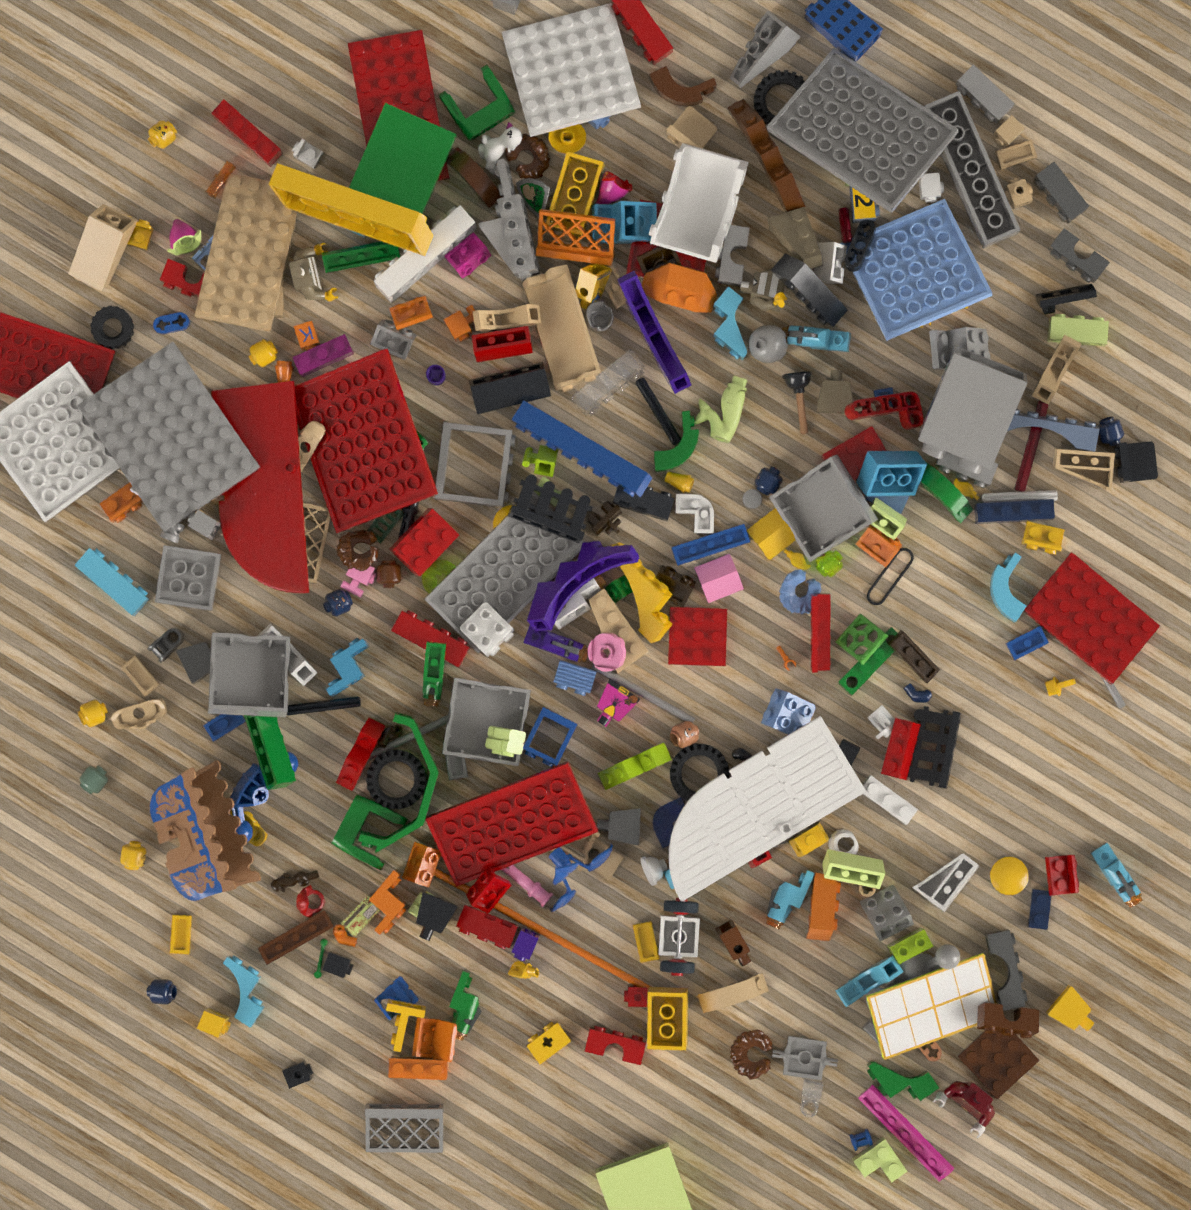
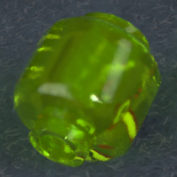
(829, 563)

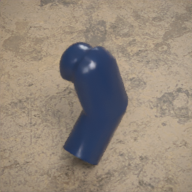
(917, 696)

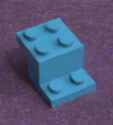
(631, 221)
(347, 666)

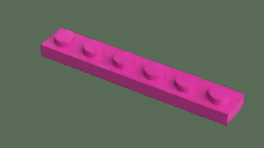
(906, 1133)

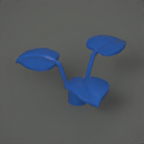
(564, 868)

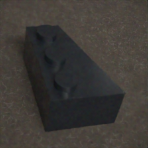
(650, 503)

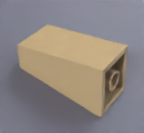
(101, 246)

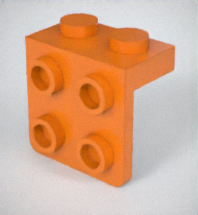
(434, 1039)

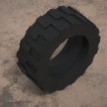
(99, 320)

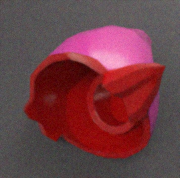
(612, 188)

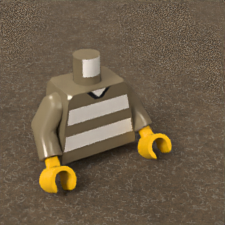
(307, 276)
(765, 291)

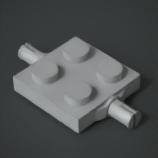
(804, 1058)

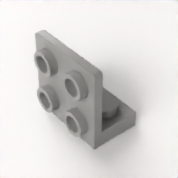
(887, 912)

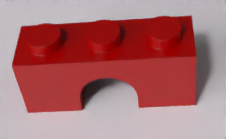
(174, 277)
(632, 1046)

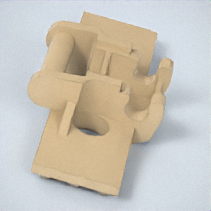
(587, 843)

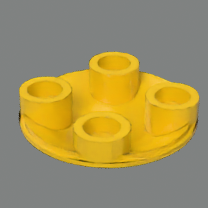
(1009, 875)

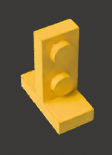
(405, 1009)

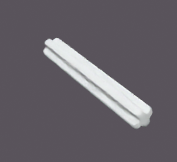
(1019, 496)

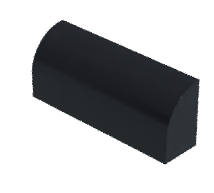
(509, 388)

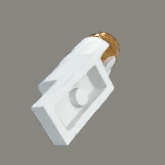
(577, 603)

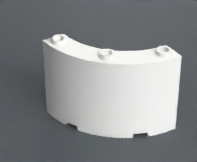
(699, 202)

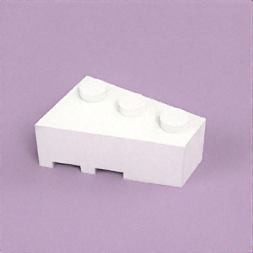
(947, 882)

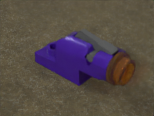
(557, 645)

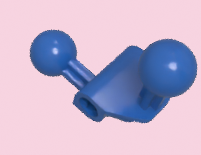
(252, 792)

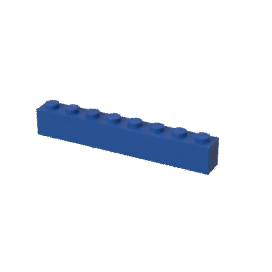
(582, 449)

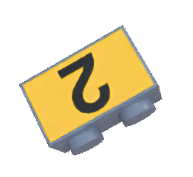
(862, 207)

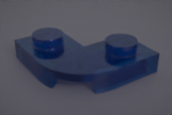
(663, 820)

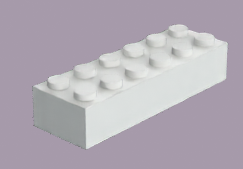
(412, 266)

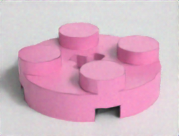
(616, 648)

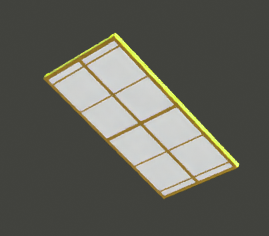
(930, 1006)

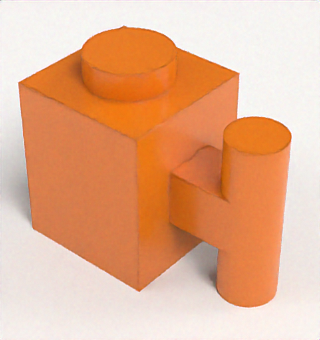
(459, 325)

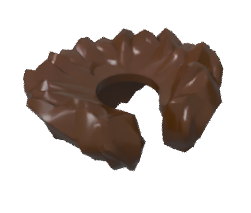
(540, 157)
(349, 557)
(739, 1056)

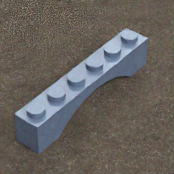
(1081, 435)

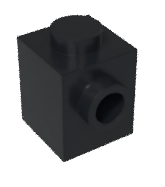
(298, 1074)

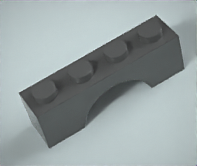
(1011, 993)

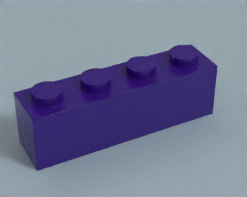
(525, 944)

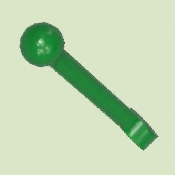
(318, 973)

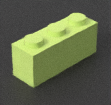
(1083, 330)
(853, 869)

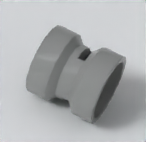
(173, 533)

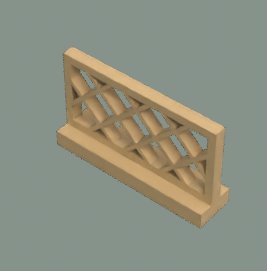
(323, 540)

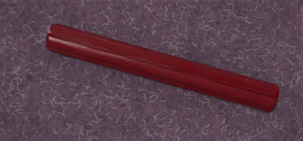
(1030, 450)

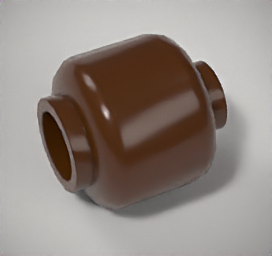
(388, 574)

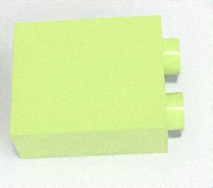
(644, 1182)

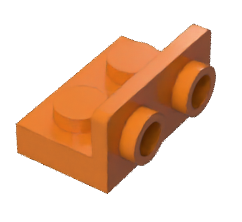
(411, 312)
(121, 503)
(879, 545)
(421, 864)

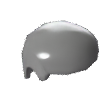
(598, 316)

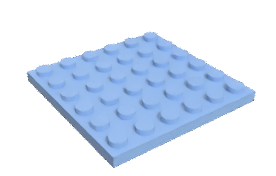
(919, 270)

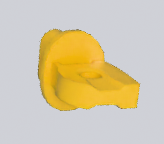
(1054, 686)
(523, 970)

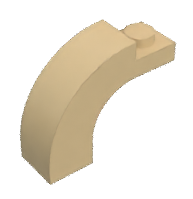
(504, 319)
(1056, 369)
(733, 993)

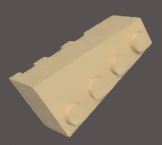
(612, 621)

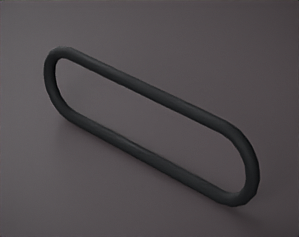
(897, 580)

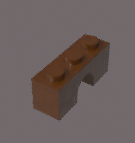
(993, 1020)

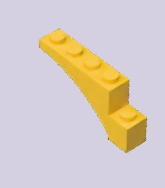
(650, 598)

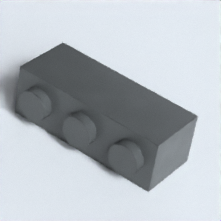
(1060, 192)

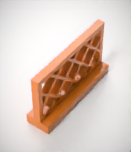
(575, 252)

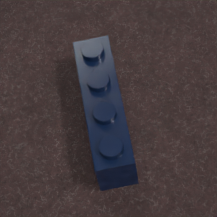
(1014, 511)

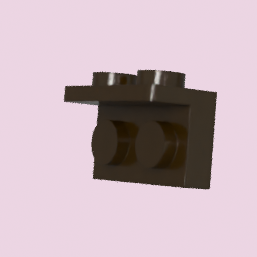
(678, 584)

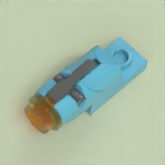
(817, 338)
(1117, 875)
(785, 897)

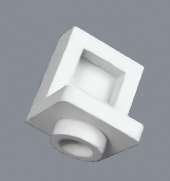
(882, 721)

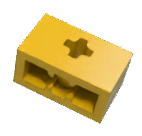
(214, 1023)
(542, 1052)

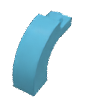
(1000, 592)
(872, 977)

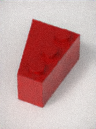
(486, 927)

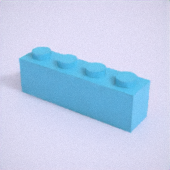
(112, 582)

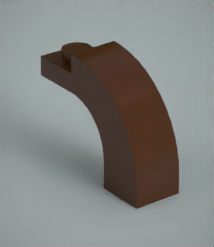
(678, 94)
(474, 177)

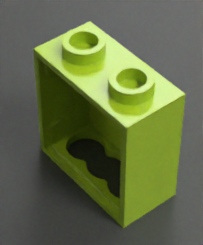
(910, 945)

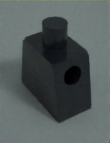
(434, 915)

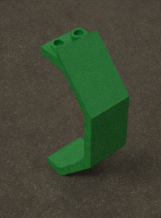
(369, 839)

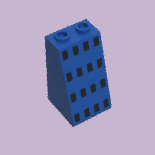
(844, 26)

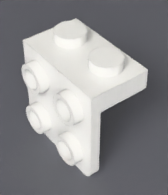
(487, 629)

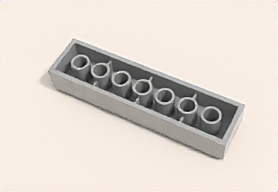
(974, 174)

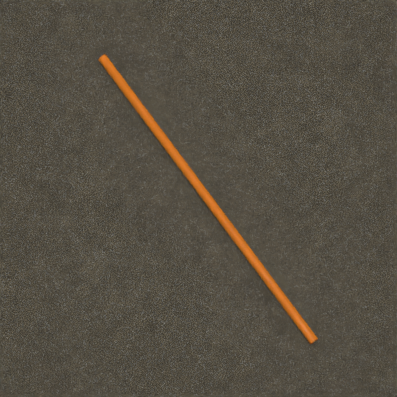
(552, 936)

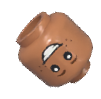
(684, 734)

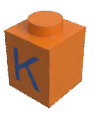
(306, 335)

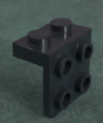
(1136, 461)

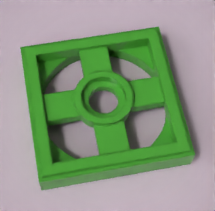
(871, 647)

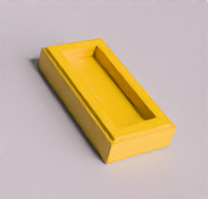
(180, 934)
(645, 941)

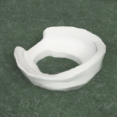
(838, 834)

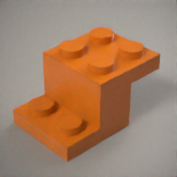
(388, 902)

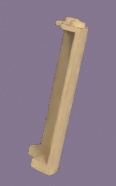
(562, 328)

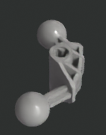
(946, 958)

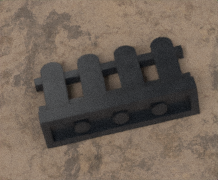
(538, 519)
(938, 738)

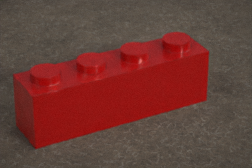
(644, 29)
(247, 133)
(420, 632)

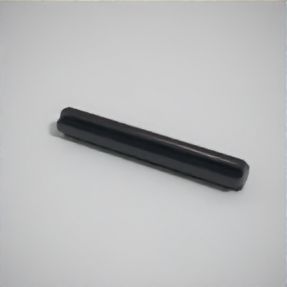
(658, 411)
(326, 705)

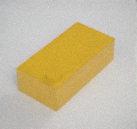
(576, 189)

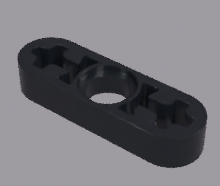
(861, 253)

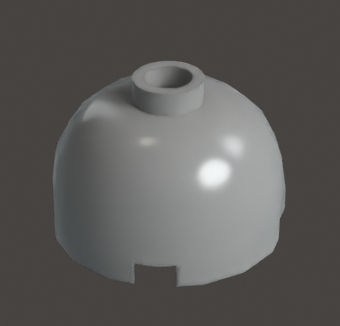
(768, 344)

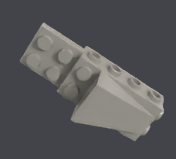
(512, 231)

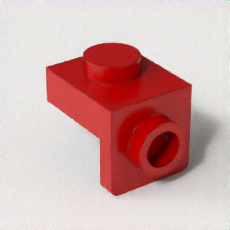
(636, 996)

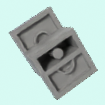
(968, 338)

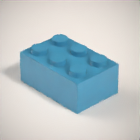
(891, 473)

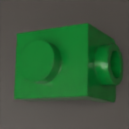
(619, 589)

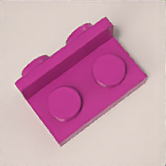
(468, 255)

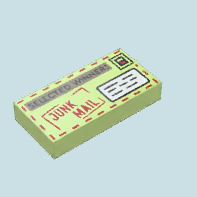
(360, 916)

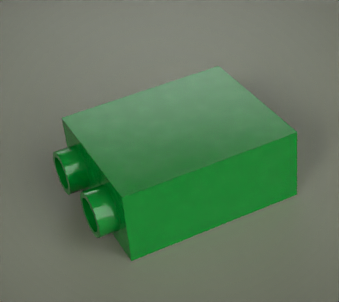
(403, 159)

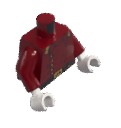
(972, 1100)

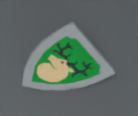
(535, 194)

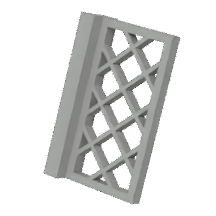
(408, 1111)

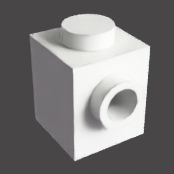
(930, 187)

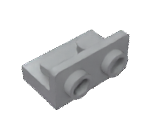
(396, 341)

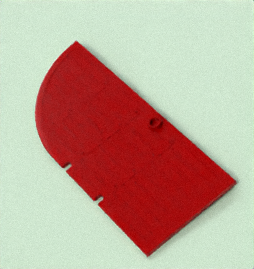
(265, 510)

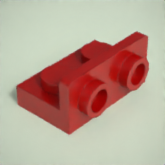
(1062, 875)
(487, 890)

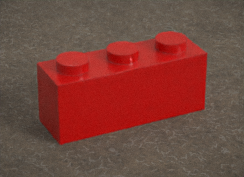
(502, 344)
(900, 749)

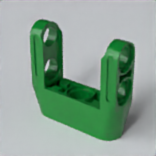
(486, 117)
(353, 823)

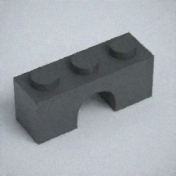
(1089, 268)

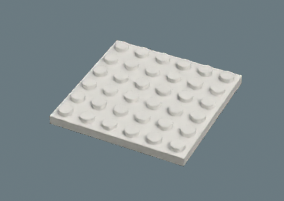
(571, 69)
(52, 445)

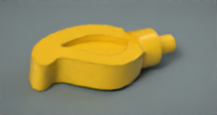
(966, 489)
(797, 560)

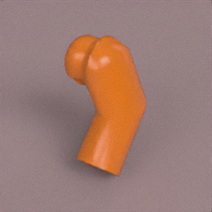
(342, 936)

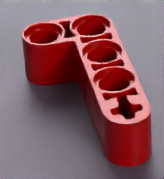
(882, 408)

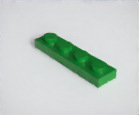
(359, 256)

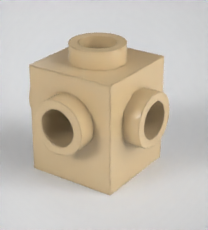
(1015, 199)

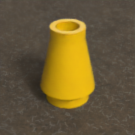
(680, 481)

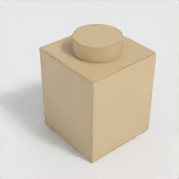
(1008, 132)

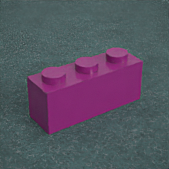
(323, 355)

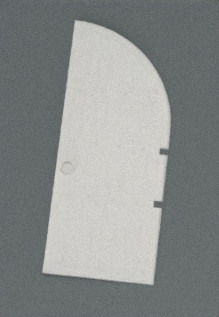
(759, 806)

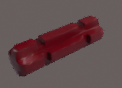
(845, 225)

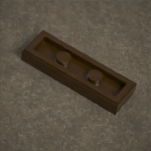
(914, 656)

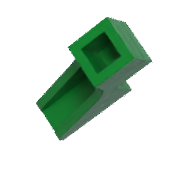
(893, 1083)

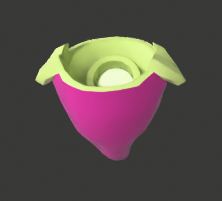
(180, 236)

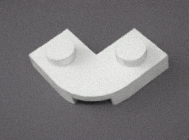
(700, 507)

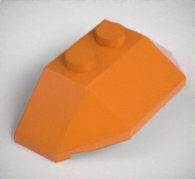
(680, 287)

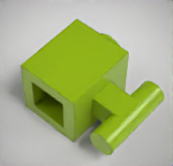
(544, 461)

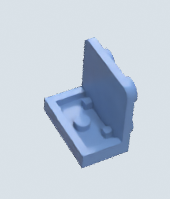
(787, 712)

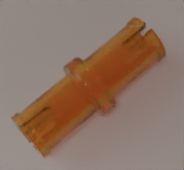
(220, 179)

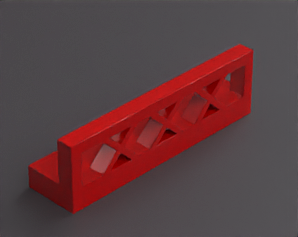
(820, 631)

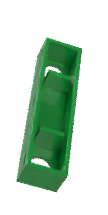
(864, 672)

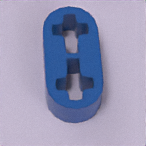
(170, 319)

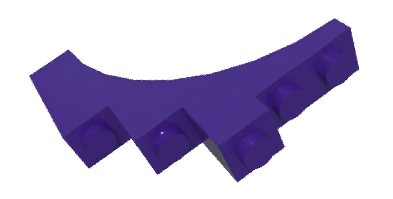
(653, 333)
(571, 576)

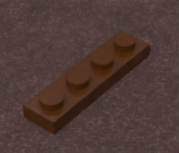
(296, 937)

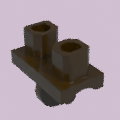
(599, 525)

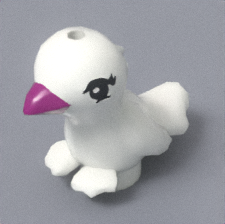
(494, 147)

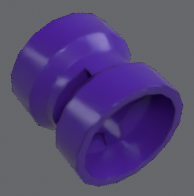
(436, 372)

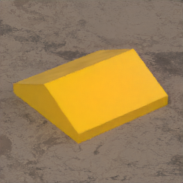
(771, 534)

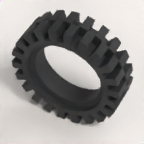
(766, 84)
(688, 752)
(373, 779)

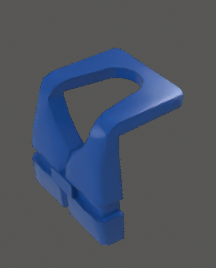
(397, 991)

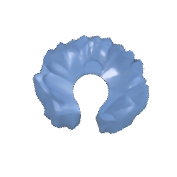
(788, 596)

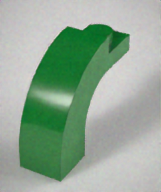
(677, 456)
(946, 493)

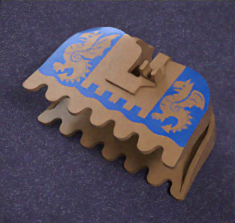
(200, 818)

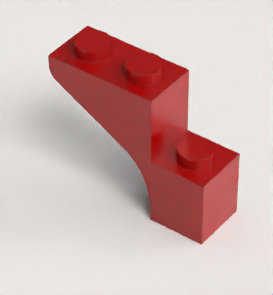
(360, 754)

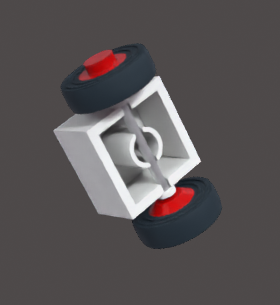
(679, 937)

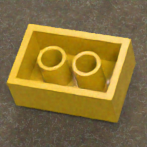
(667, 1018)

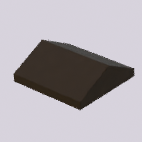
(656, 258)

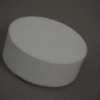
(752, 499)

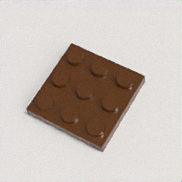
(998, 1061)

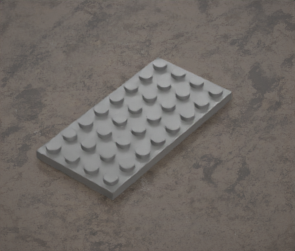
(501, 572)

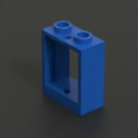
(558, 719)

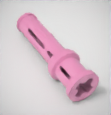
(534, 889)

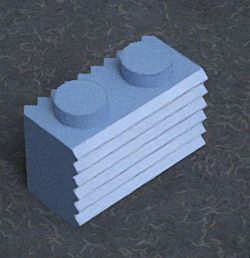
(574, 677)

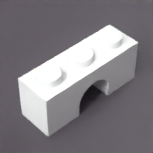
(888, 800)

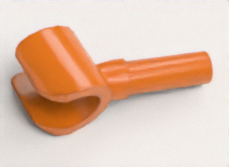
(786, 659)

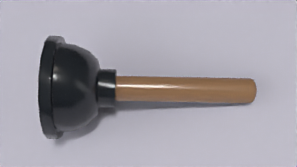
(797, 382)

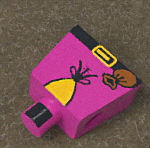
(615, 703)

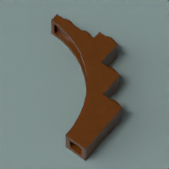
(768, 155)

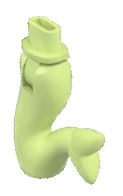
(731, 405)

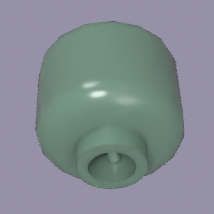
(93, 779)

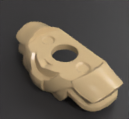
(312, 434)
(125, 718)

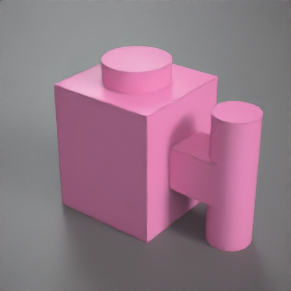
(364, 577)

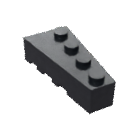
(809, 290)

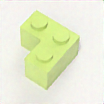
(882, 1156)

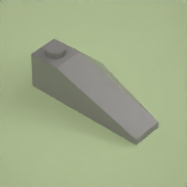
(768, 45)

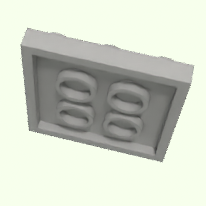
(188, 578)

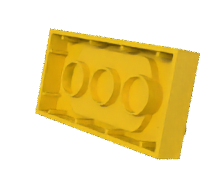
(351, 209)

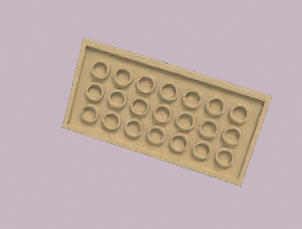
(247, 255)

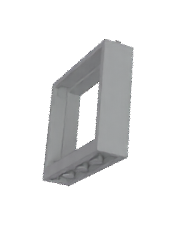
(443, 459)

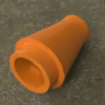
(284, 371)

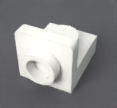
(307, 153)

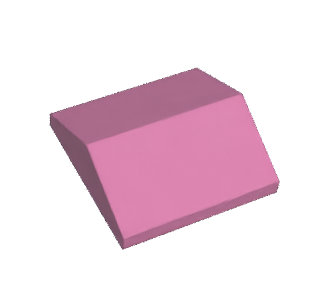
(719, 578)

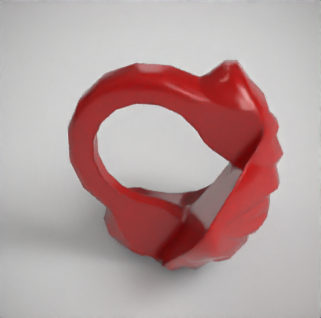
(302, 901)

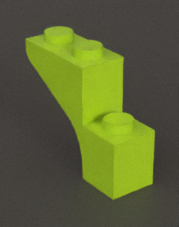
(634, 766)

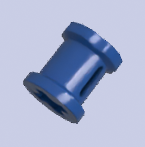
(857, 1144)

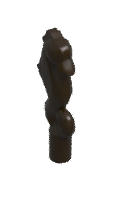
(286, 880)

